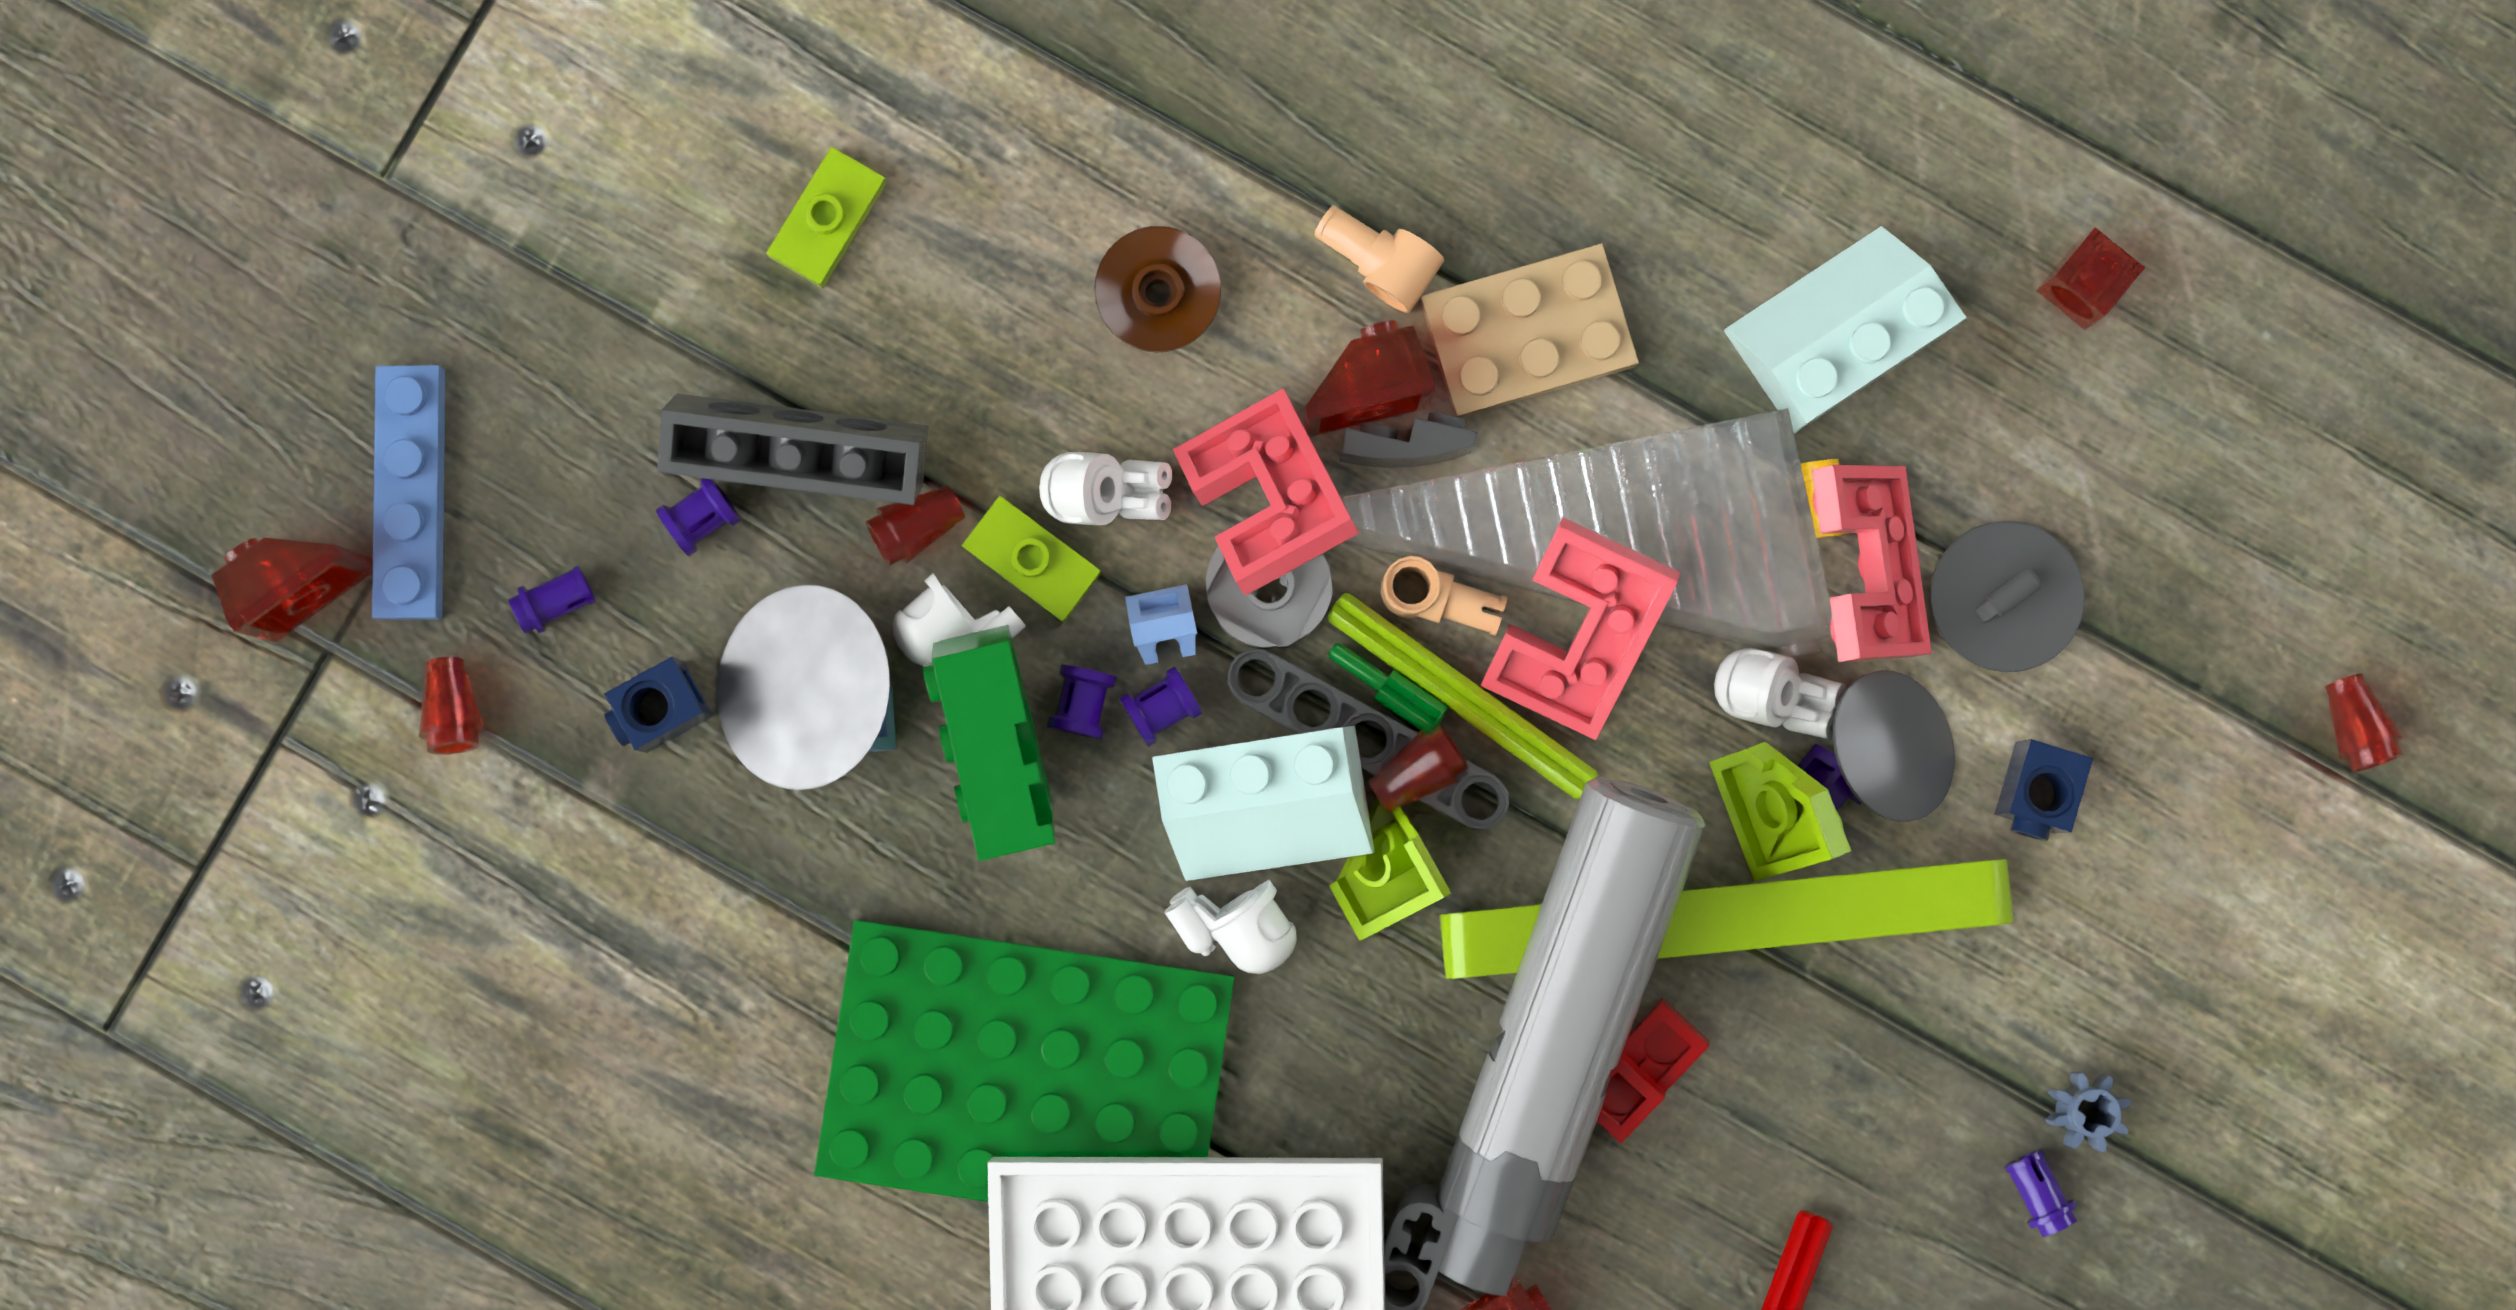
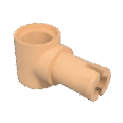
(1394, 265)
(1444, 598)

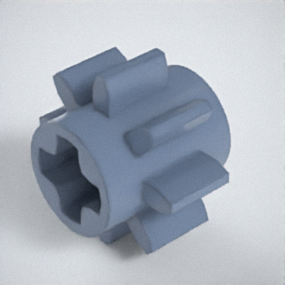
(2101, 1101)

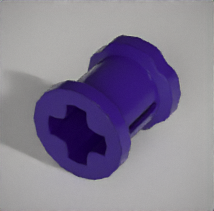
(698, 515)
(1081, 701)
(1160, 706)

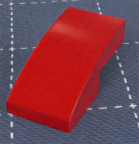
(1650, 1063)

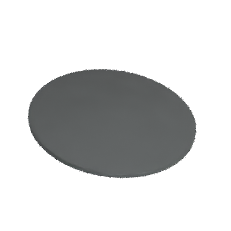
(2007, 596)
(1893, 746)

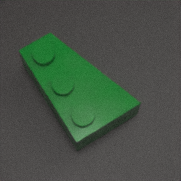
(991, 742)

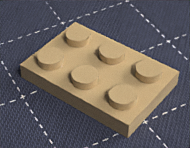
(1529, 331)

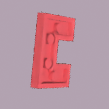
(1305, 504)
(1625, 603)
(1892, 613)

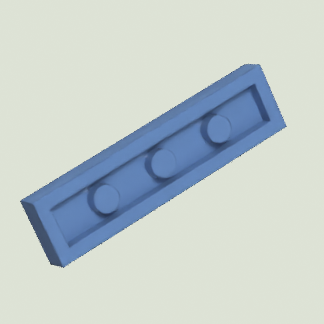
(408, 493)

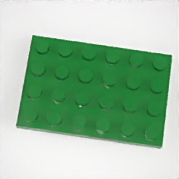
(1012, 1052)

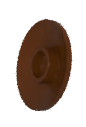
(1151, 258)

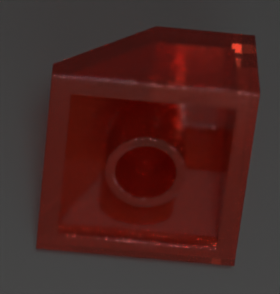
(1372, 381)
(283, 583)

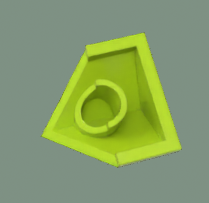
(1393, 880)

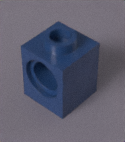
(685, 706)
(2066, 773)

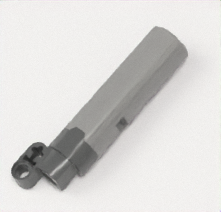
(1556, 1045)

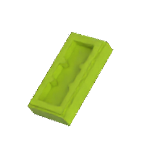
(827, 217)
(1031, 559)

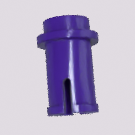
(551, 600)
(2041, 1193)

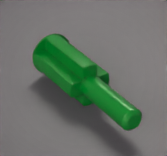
(1393, 691)

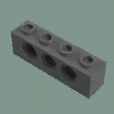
(792, 448)

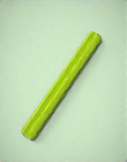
(1461, 695)

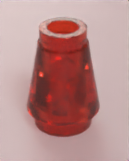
(907, 529)
(449, 709)
(2361, 725)
(1419, 769)

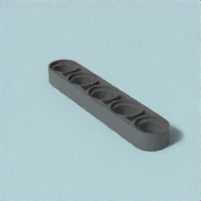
(1346, 712)

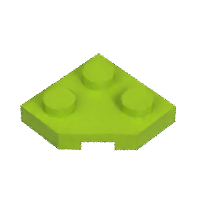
(1778, 812)

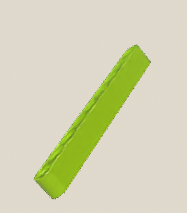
(1767, 914)

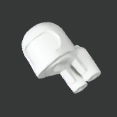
(1095, 488)
(940, 616)
(1771, 692)
(1247, 928)

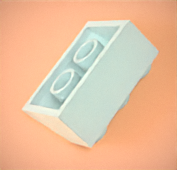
(1844, 326)
(1265, 803)

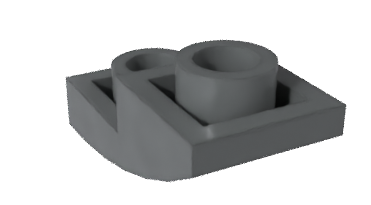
(1430, 442)

